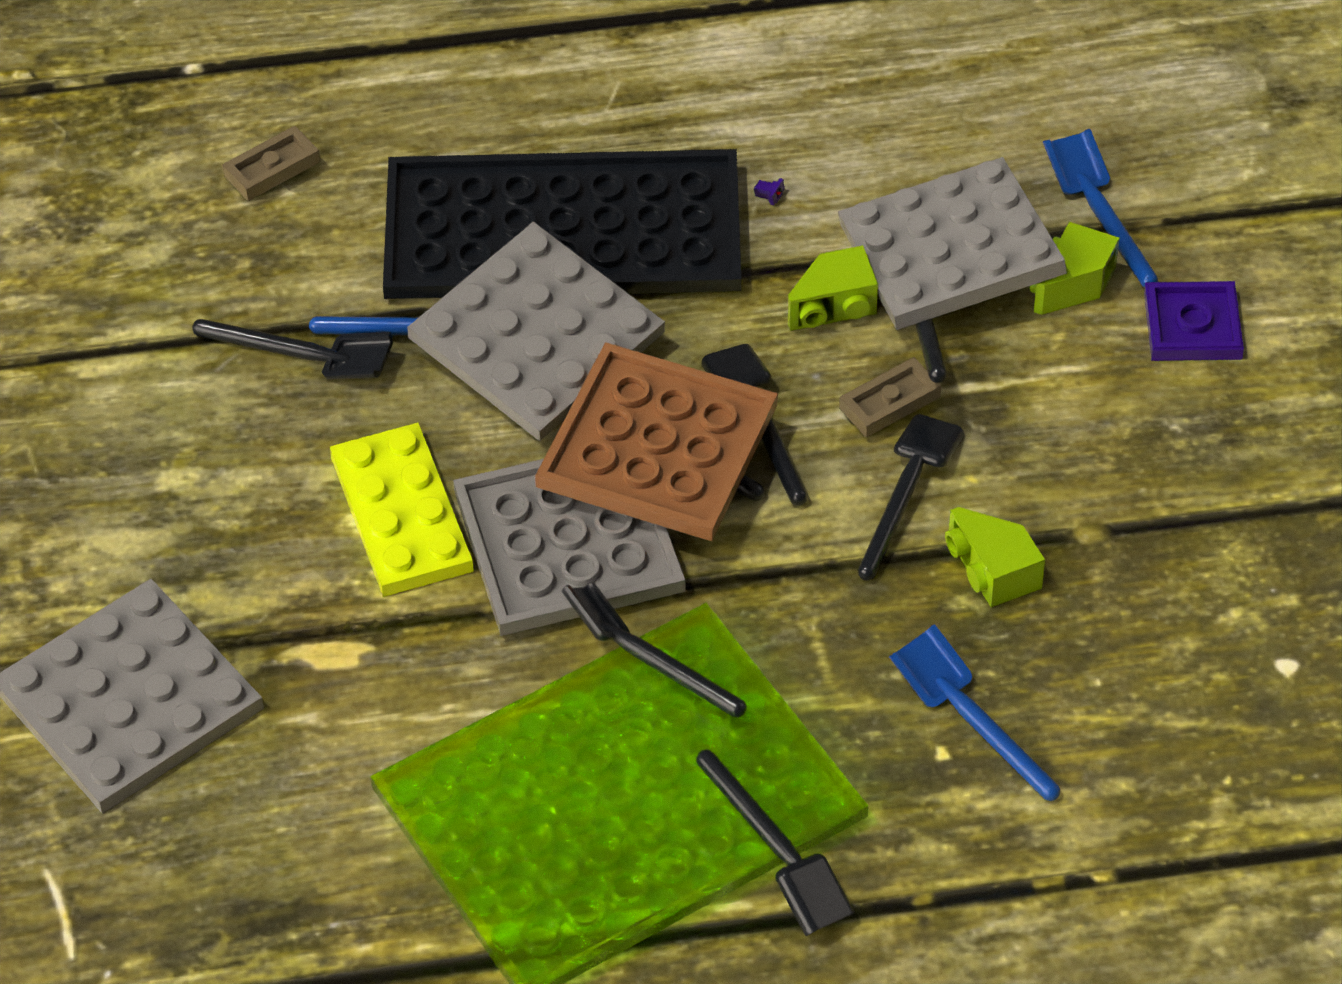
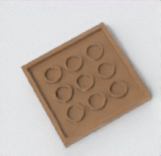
(657, 441)

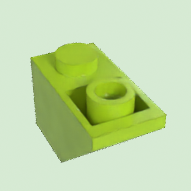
(1089, 266)
(834, 290)
(996, 555)

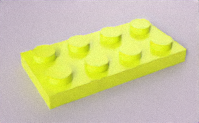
(401, 509)

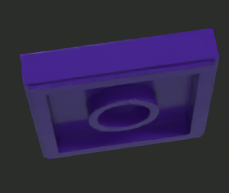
(1193, 321)

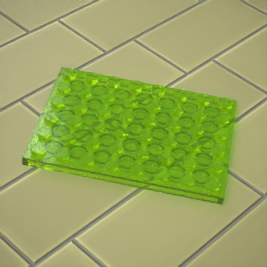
(585, 809)

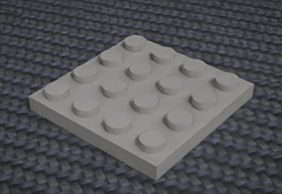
(952, 242)
(532, 328)
(540, 541)
(127, 695)

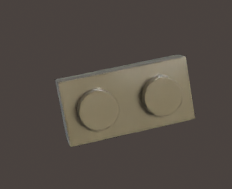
(271, 163)
(889, 397)

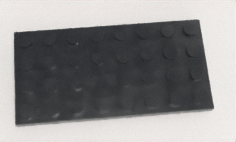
(630, 214)

